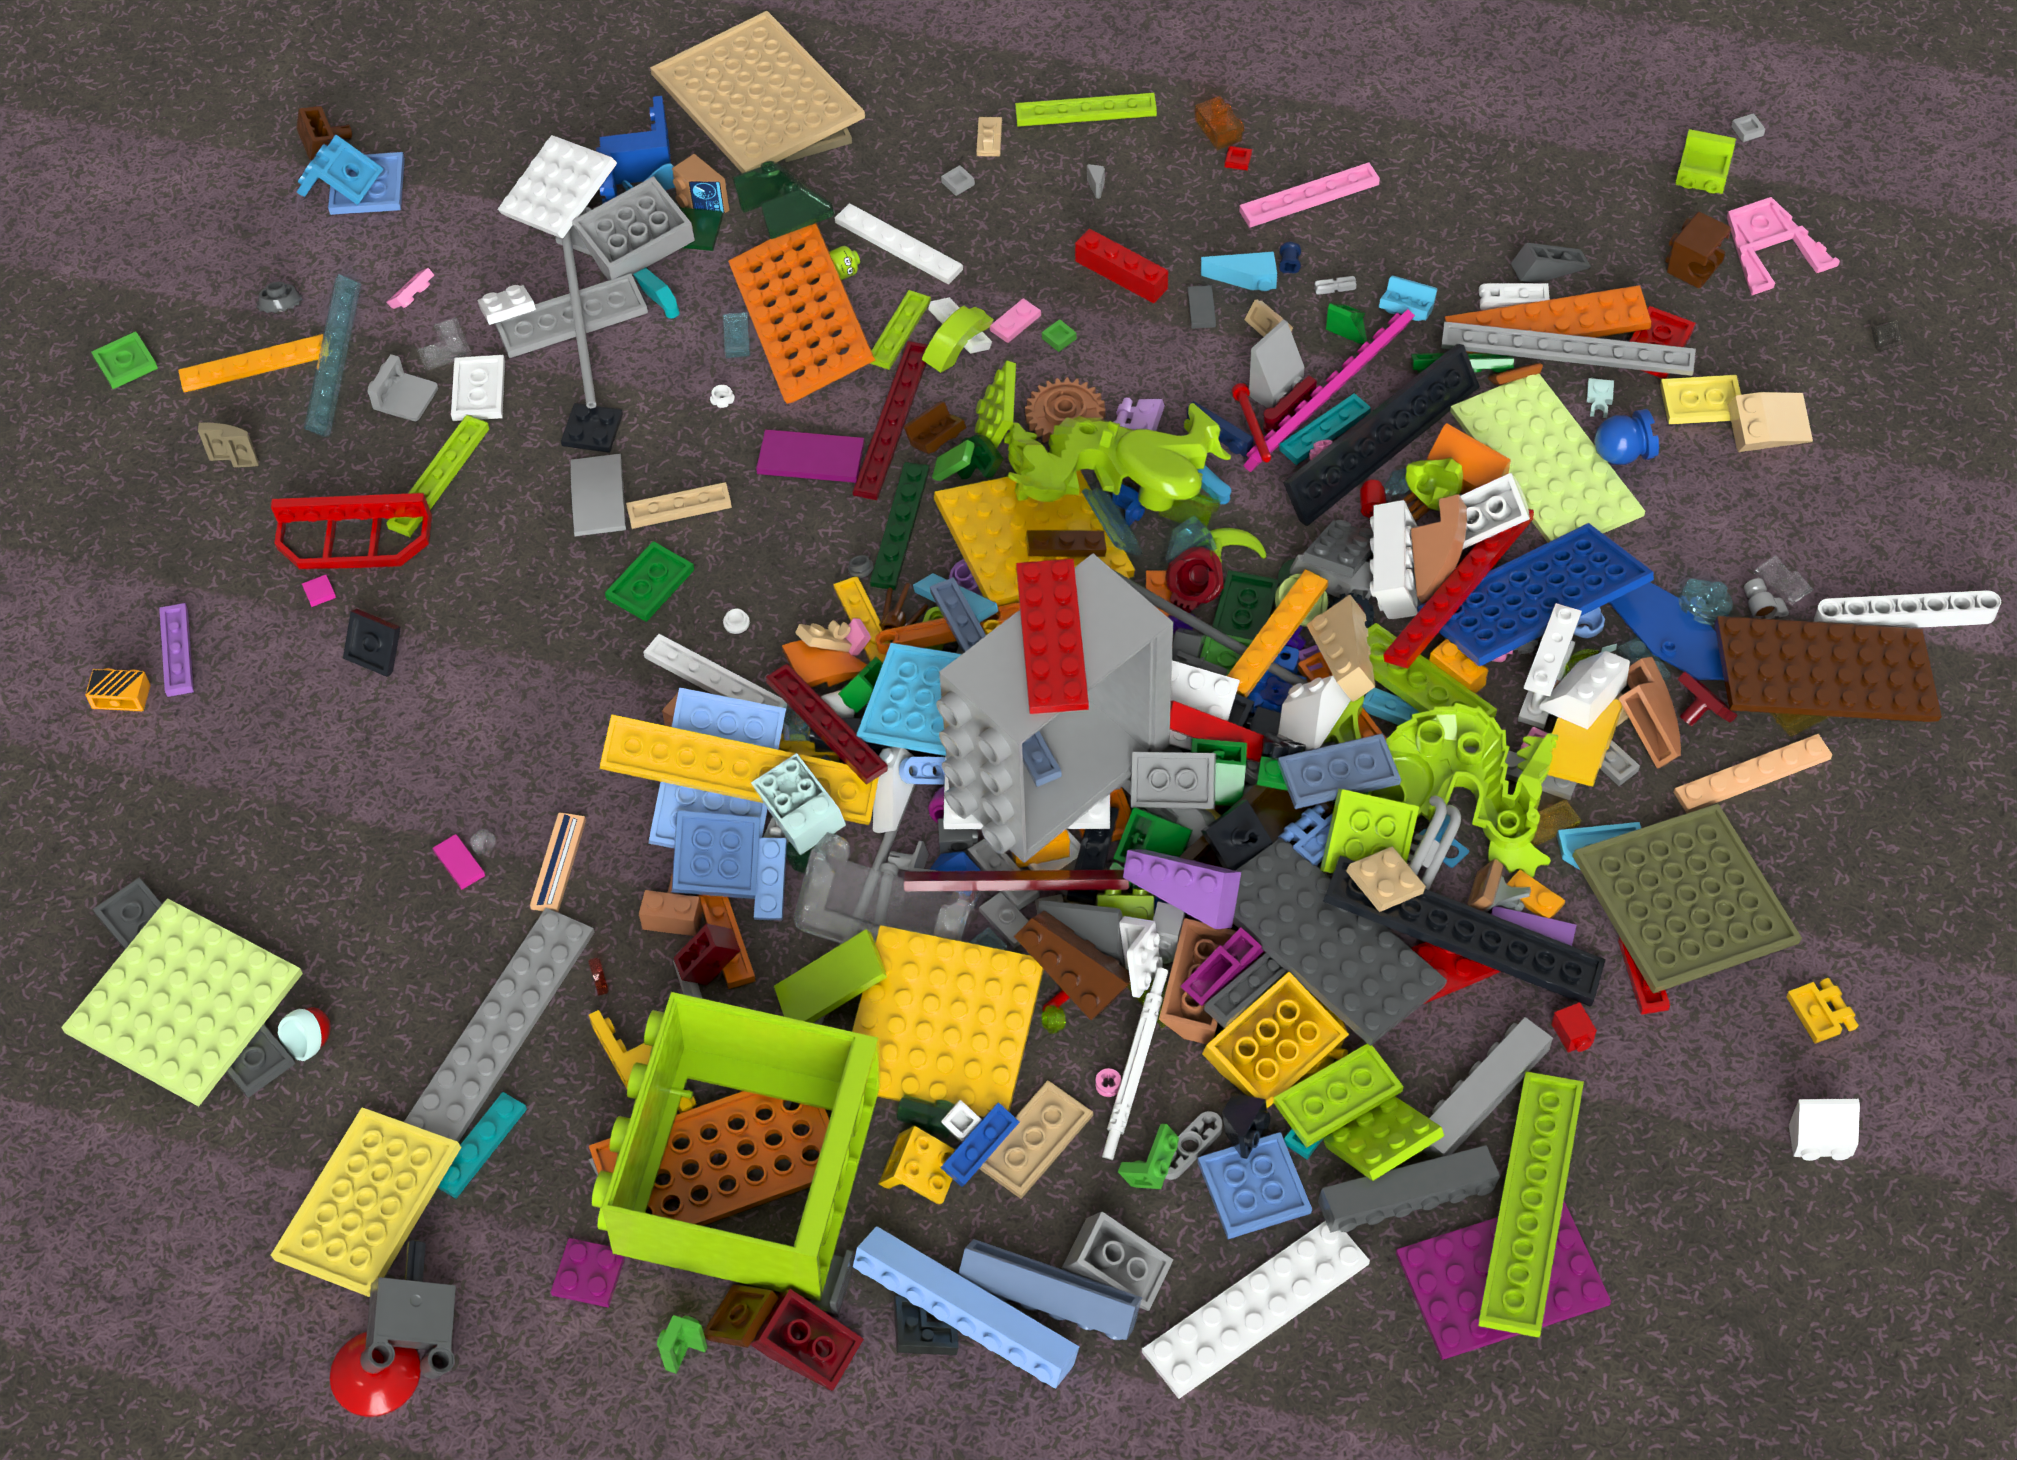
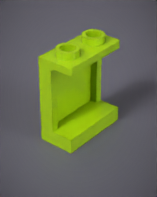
(1705, 161)

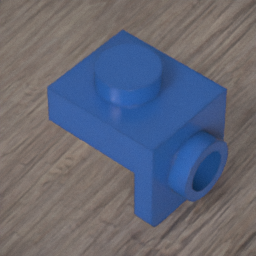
(1129, 501)

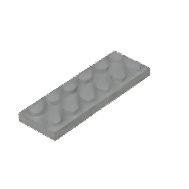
(554, 321)

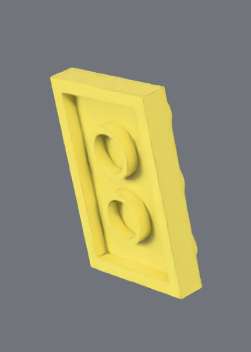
(1699, 398)

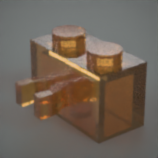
(1219, 122)

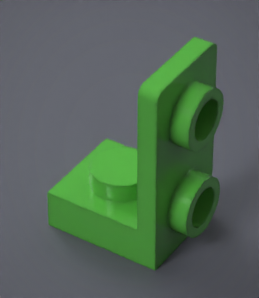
(1153, 1172)

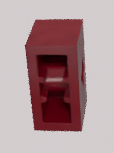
(706, 954)

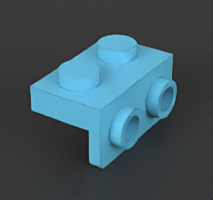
(1410, 295)

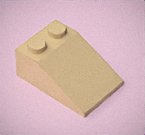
(1769, 420)

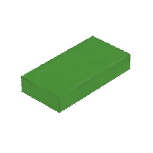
(953, 460)

